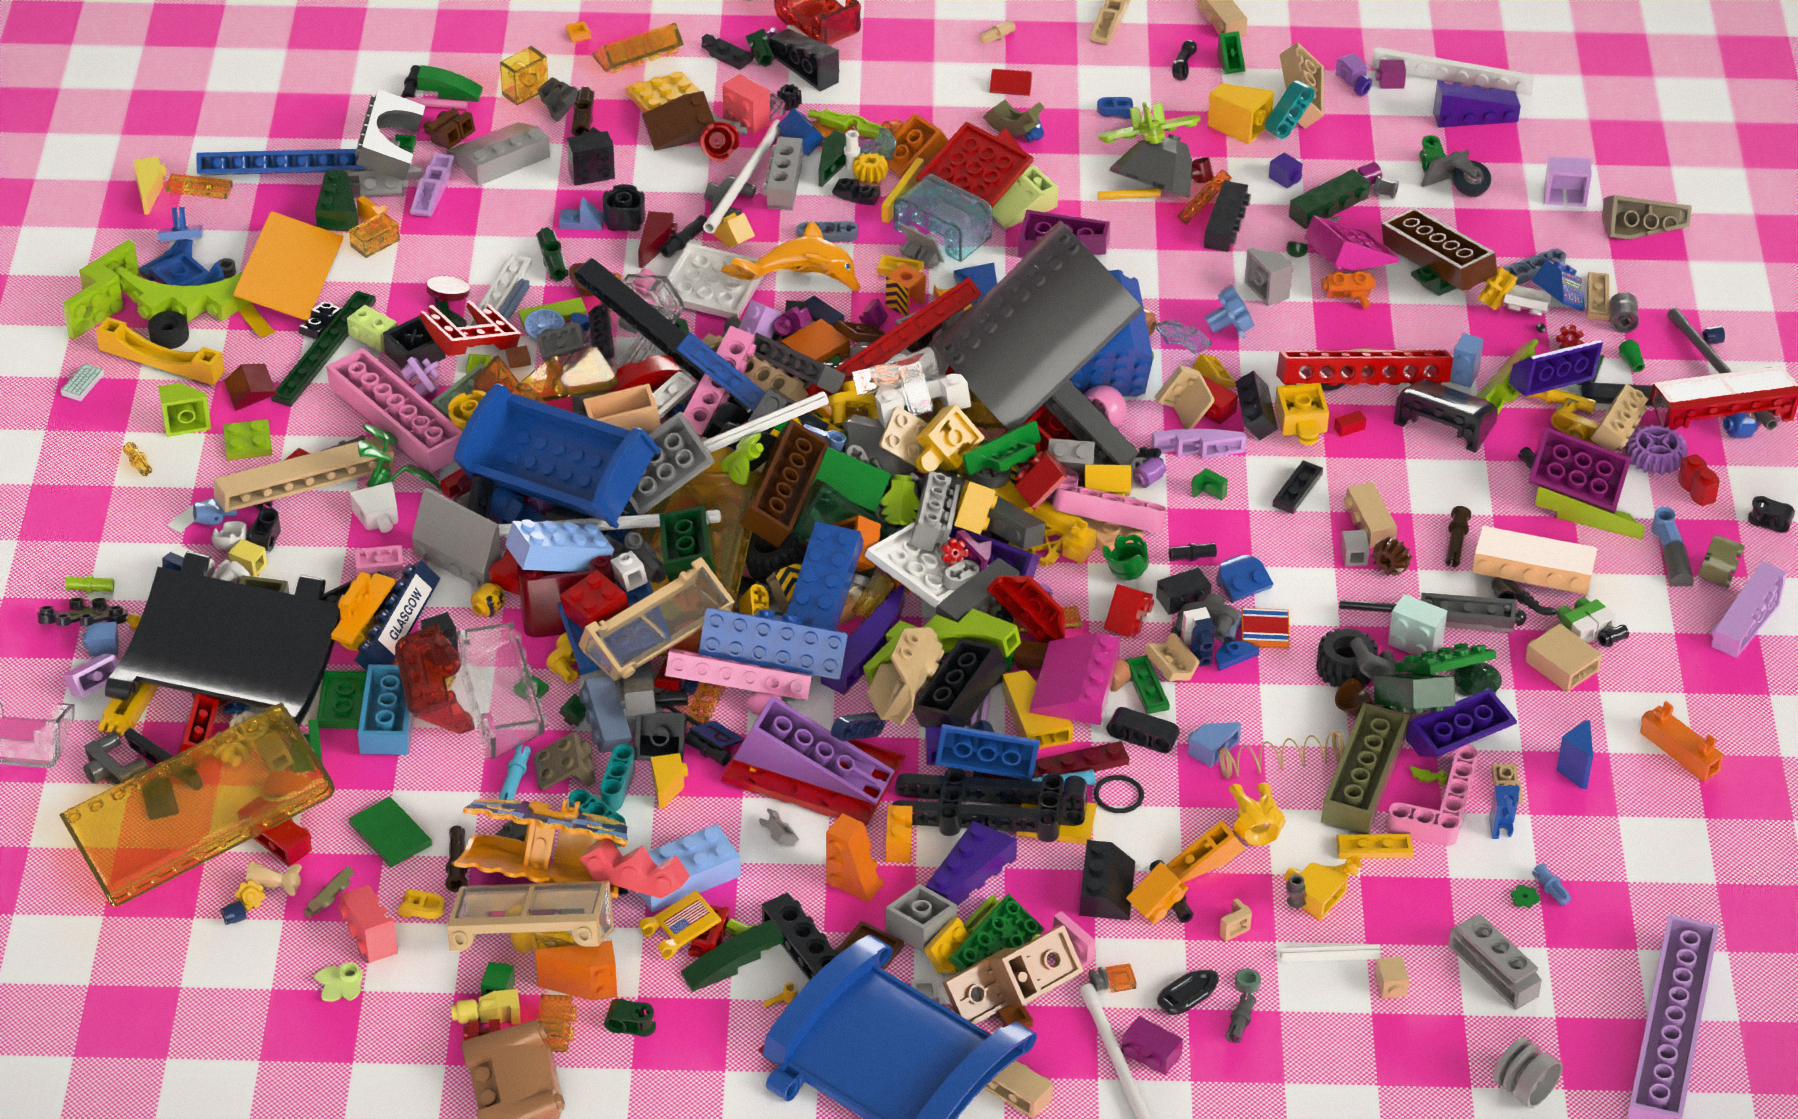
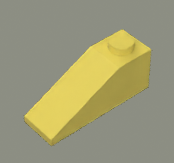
(149, 180)

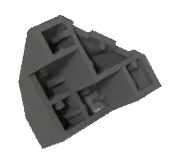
(1160, 165)
(867, 434)

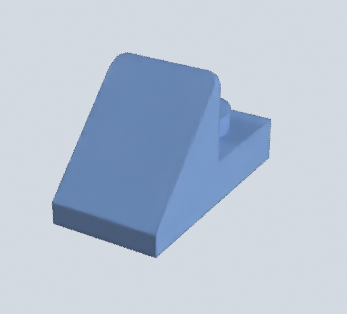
(584, 219)

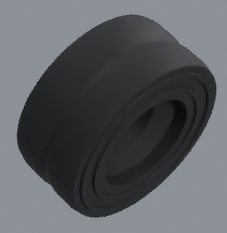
(175, 324)

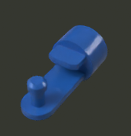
(511, 506)

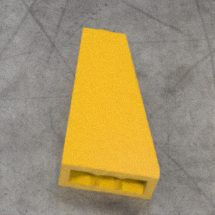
(1018, 692)

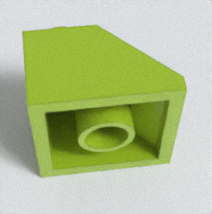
(183, 409)

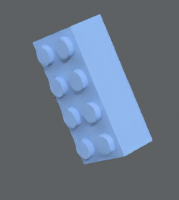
(556, 545)
(706, 857)

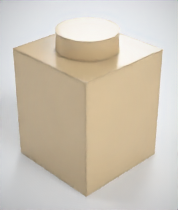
(1392, 977)

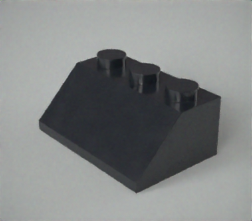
(1106, 881)

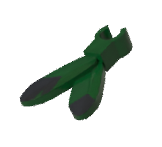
(456, 319)

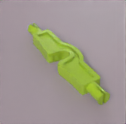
(843, 121)

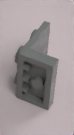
(561, 340)

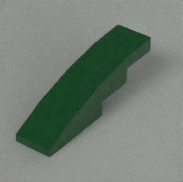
(726, 958)

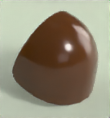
(1351, 697)

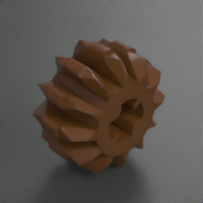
(1391, 556)

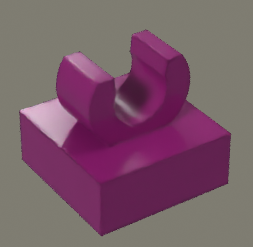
(874, 313)

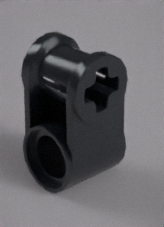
(1773, 514)
(265, 529)

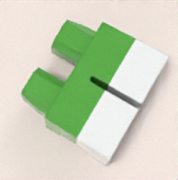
(1587, 618)

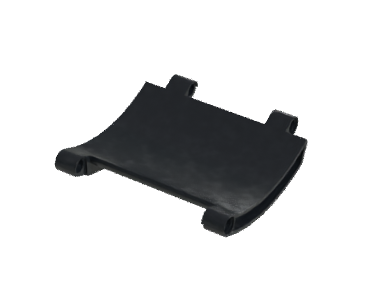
(230, 640)

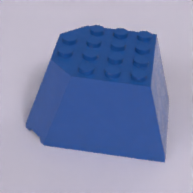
(1126, 358)

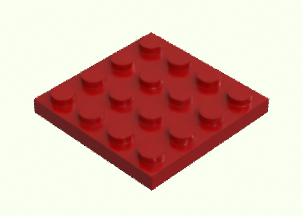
(979, 163)

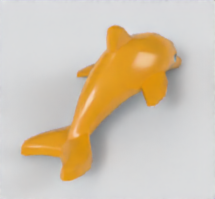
(800, 255)

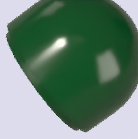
(1296, 249)

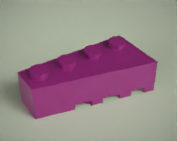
(1091, 232)

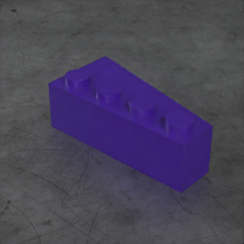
(1473, 105)
(972, 861)

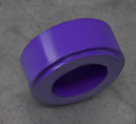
(1363, 85)

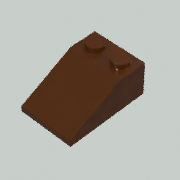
(678, 121)

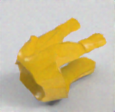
(1255, 814)

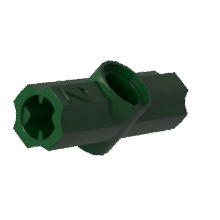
(552, 254)

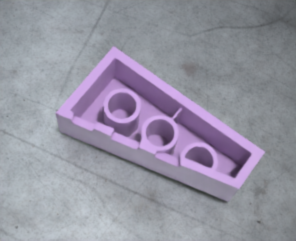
(1750, 610)

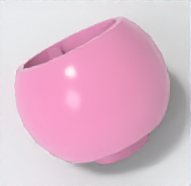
(1109, 402)

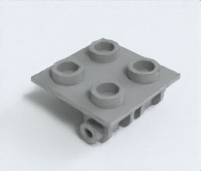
(921, 247)

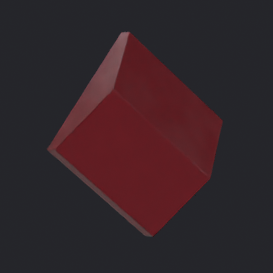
(249, 385)

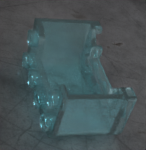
(947, 211)

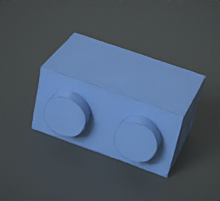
(1466, 360)

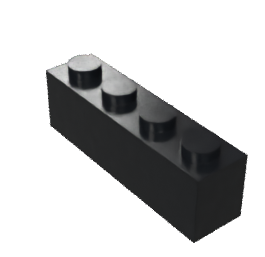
(1227, 216)

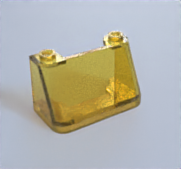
(560, 381)

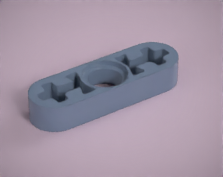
(841, 231)

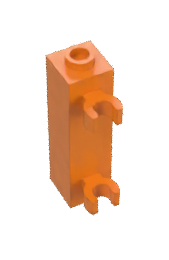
(1681, 742)

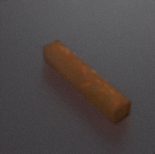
(1203, 197)

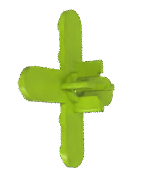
(1149, 125)

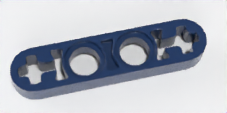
(857, 726)

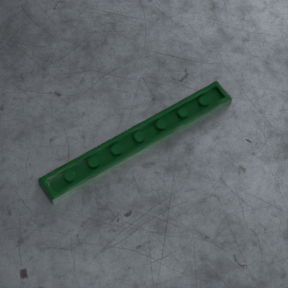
(320, 351)

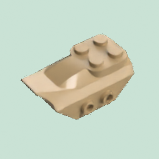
(897, 683)

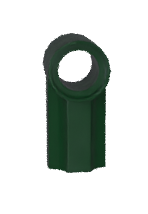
(760, 46)

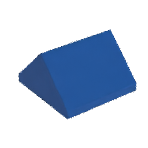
(1576, 755)

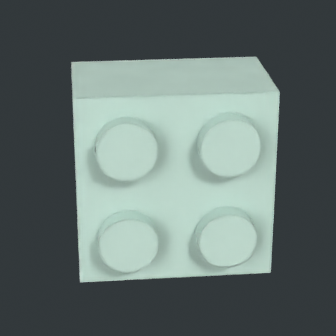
(1416, 626)

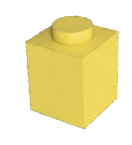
(249, 555)

